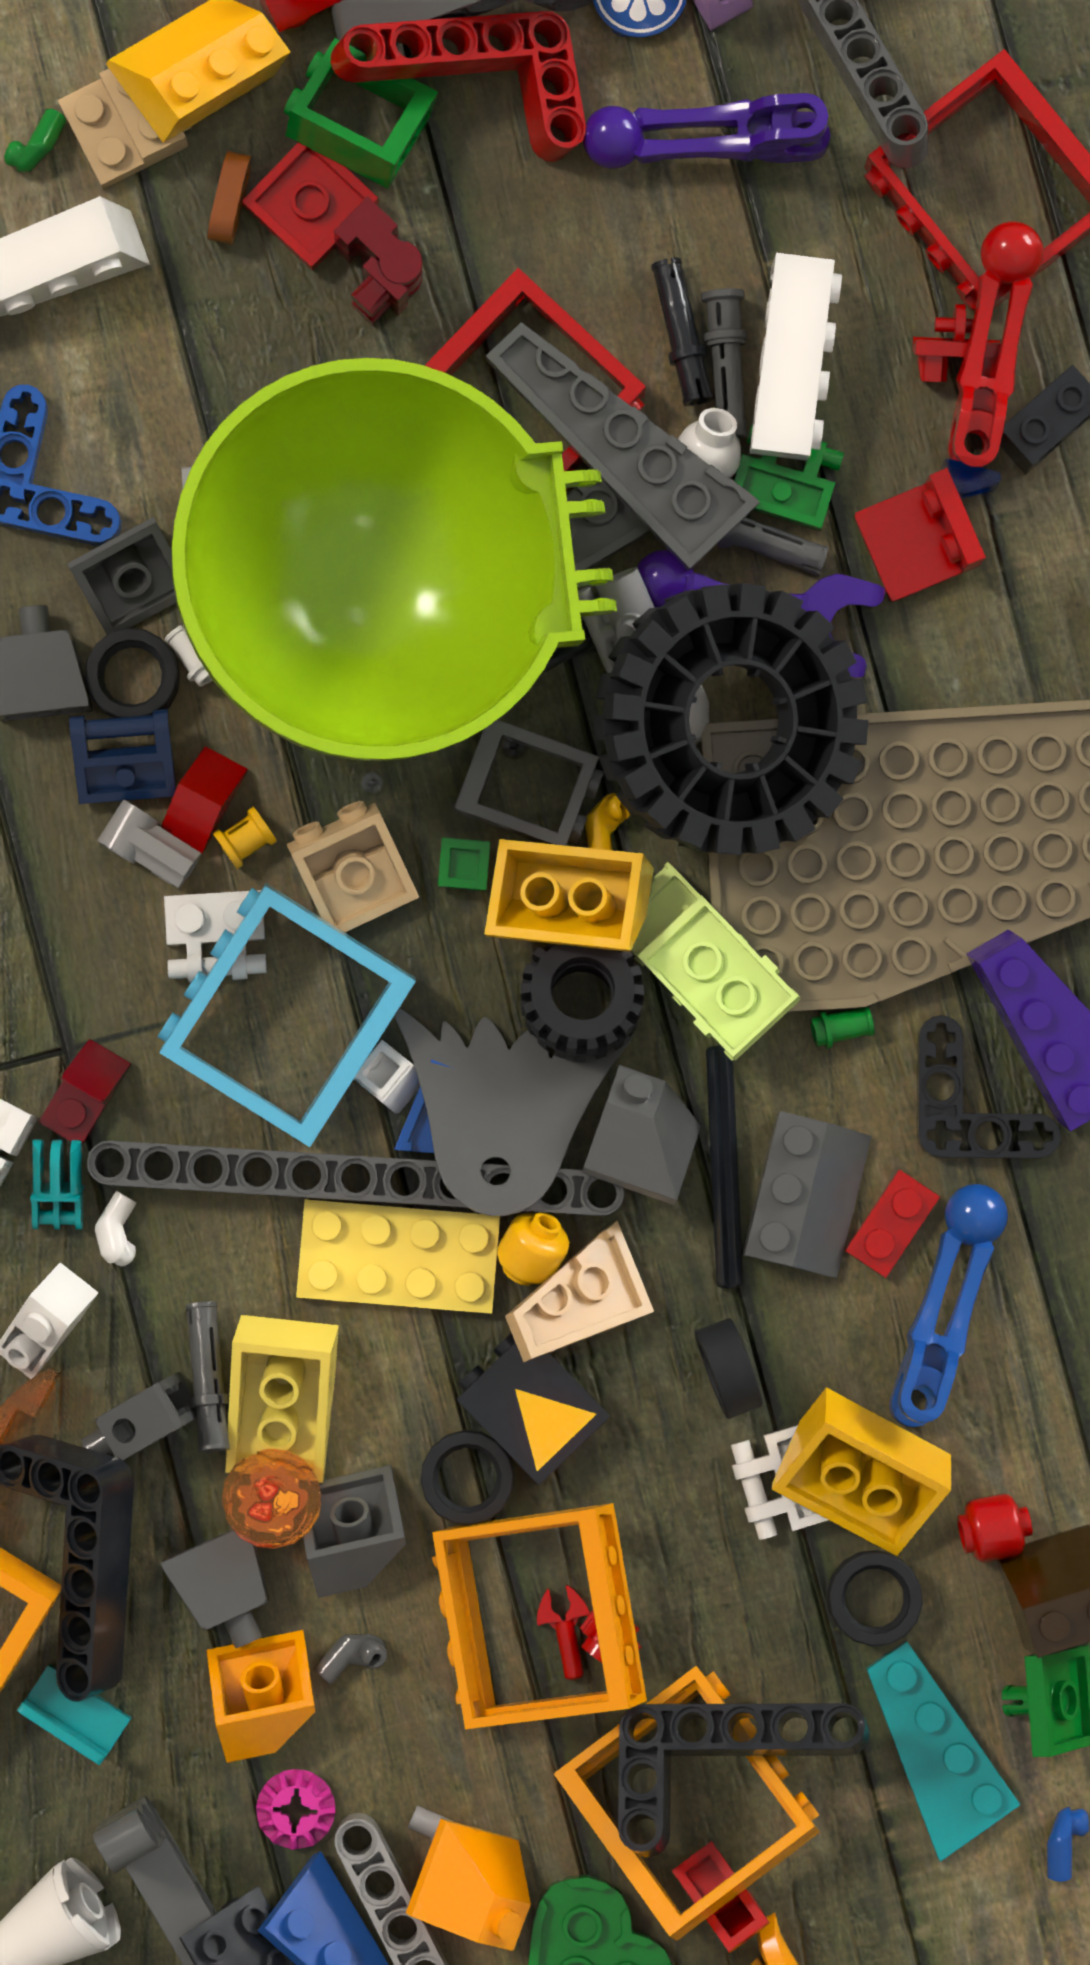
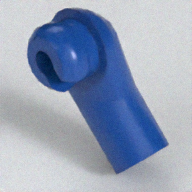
(1059, 1844)

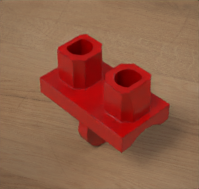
(934, 351)

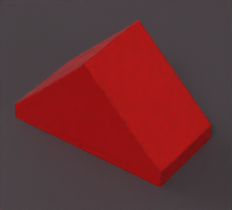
(203, 798)

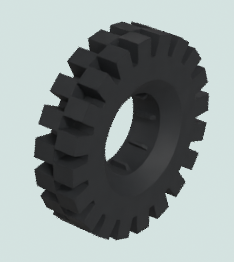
(650, 726)

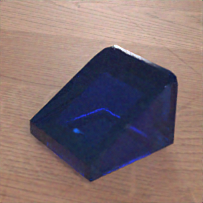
(971, 480)

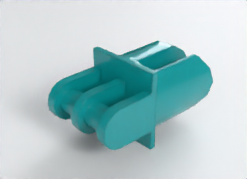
(57, 1189)

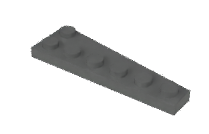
(652, 473)

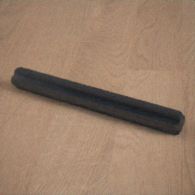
(724, 1168)

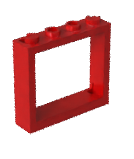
(1044, 125)
(500, 306)

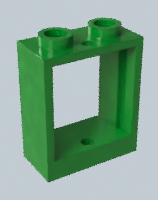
(347, 147)

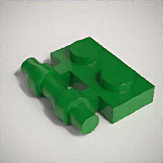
(787, 492)

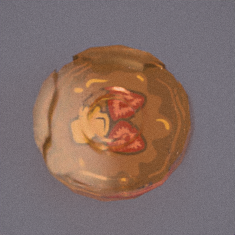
(271, 1498)

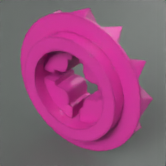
(313, 1794)

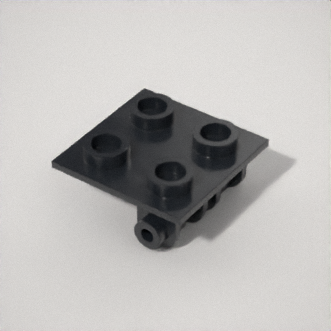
(233, 1935)

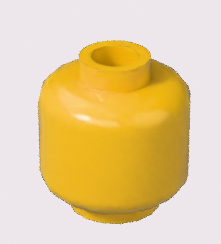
(532, 1248)

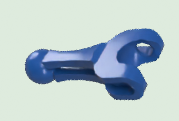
(975, 1218)

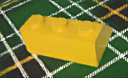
(198, 64)
(568, 895)
(863, 1472)

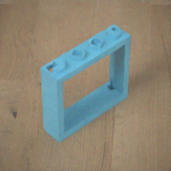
(204, 986)

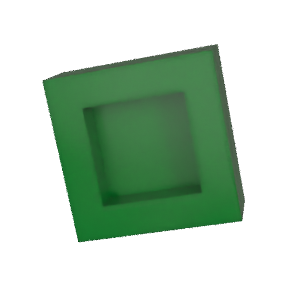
(464, 864)

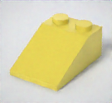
(281, 1389)

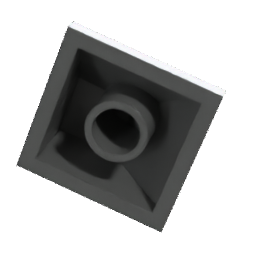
(643, 1137)
(355, 1531)

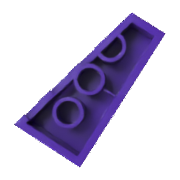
(1043, 1022)

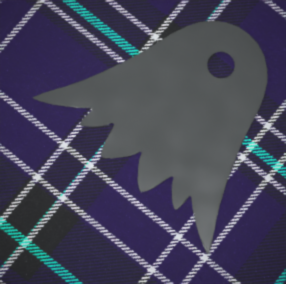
(500, 1106)

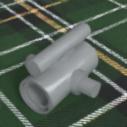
(631, 602)

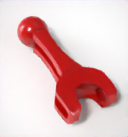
(1010, 256)

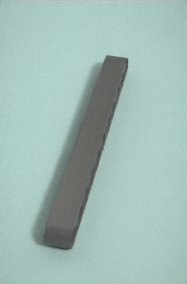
(331, 1182)

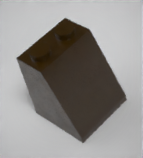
(1051, 1591)

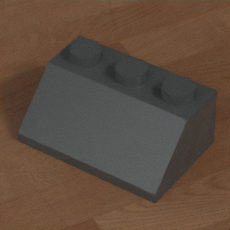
(806, 1194)

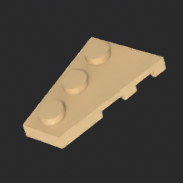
(582, 1298)

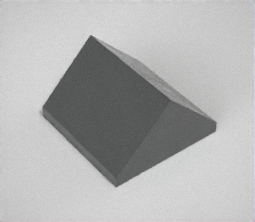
(127, 577)

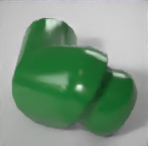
(41, 142)

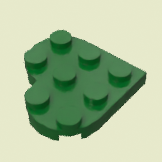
(588, 1924)

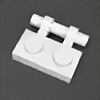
(202, 920)
(760, 1509)

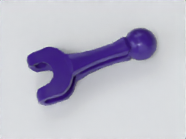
(766, 127)
(667, 577)

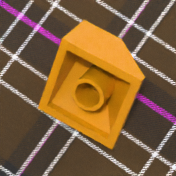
(260, 1694)
(473, 1885)

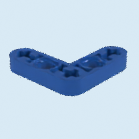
(20, 479)

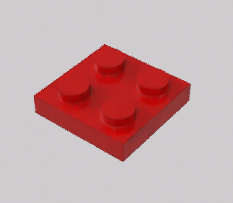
(306, 202)

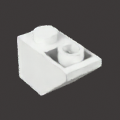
(46, 1320)

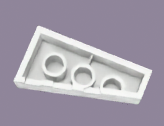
(68, 254)
(793, 356)

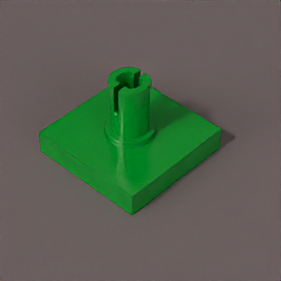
(1054, 1701)

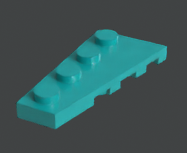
(943, 1762)

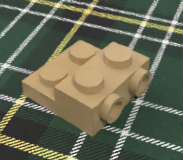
(114, 131)
(352, 867)

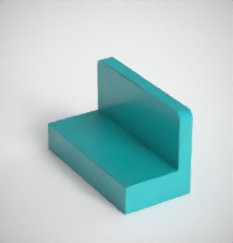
(85, 1725)

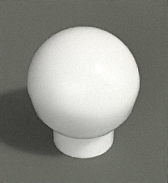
(714, 440)

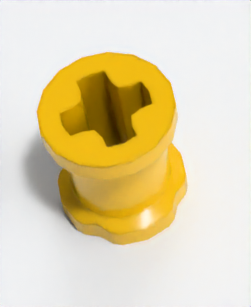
(245, 837)

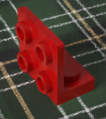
(920, 537)

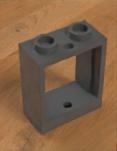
(481, 767)

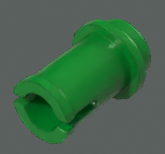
(841, 1026)

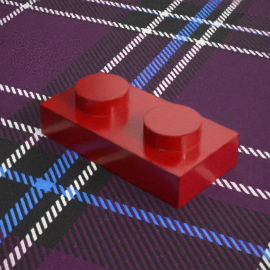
(892, 1223)

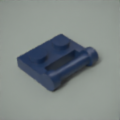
(127, 771)

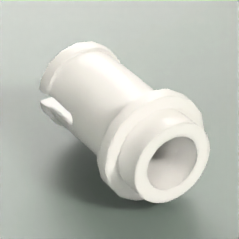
(182, 647)

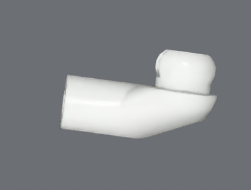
(110, 1231)

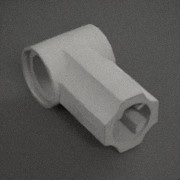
(141, 840)

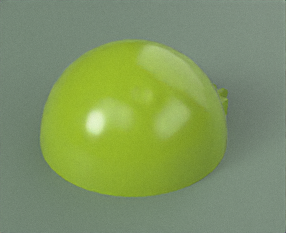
(378, 559)

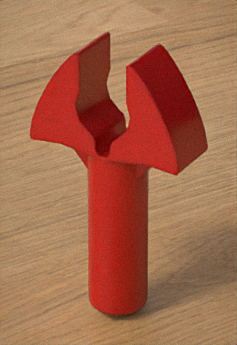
(565, 1630)

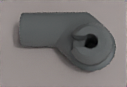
(352, 1650)

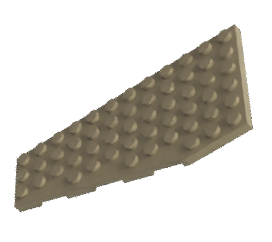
(939, 846)

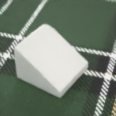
(389, 1077)

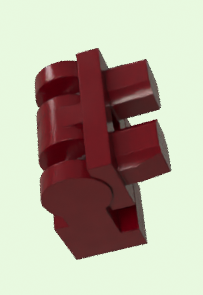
(391, 265)

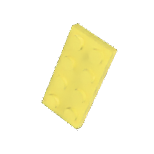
(398, 1256)

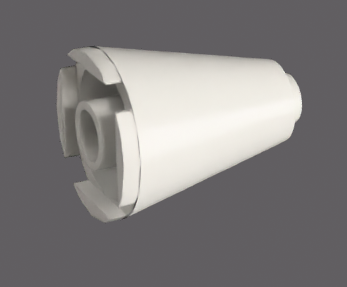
(59, 1919)

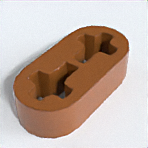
(228, 197)

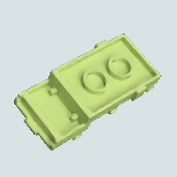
(709, 966)

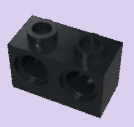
(1047, 420)

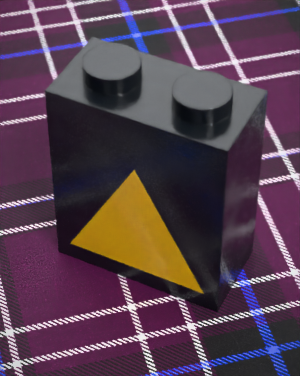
(531, 1408)

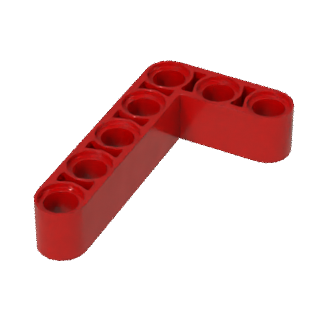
(479, 56)

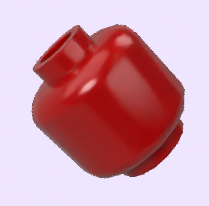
(994, 1528)

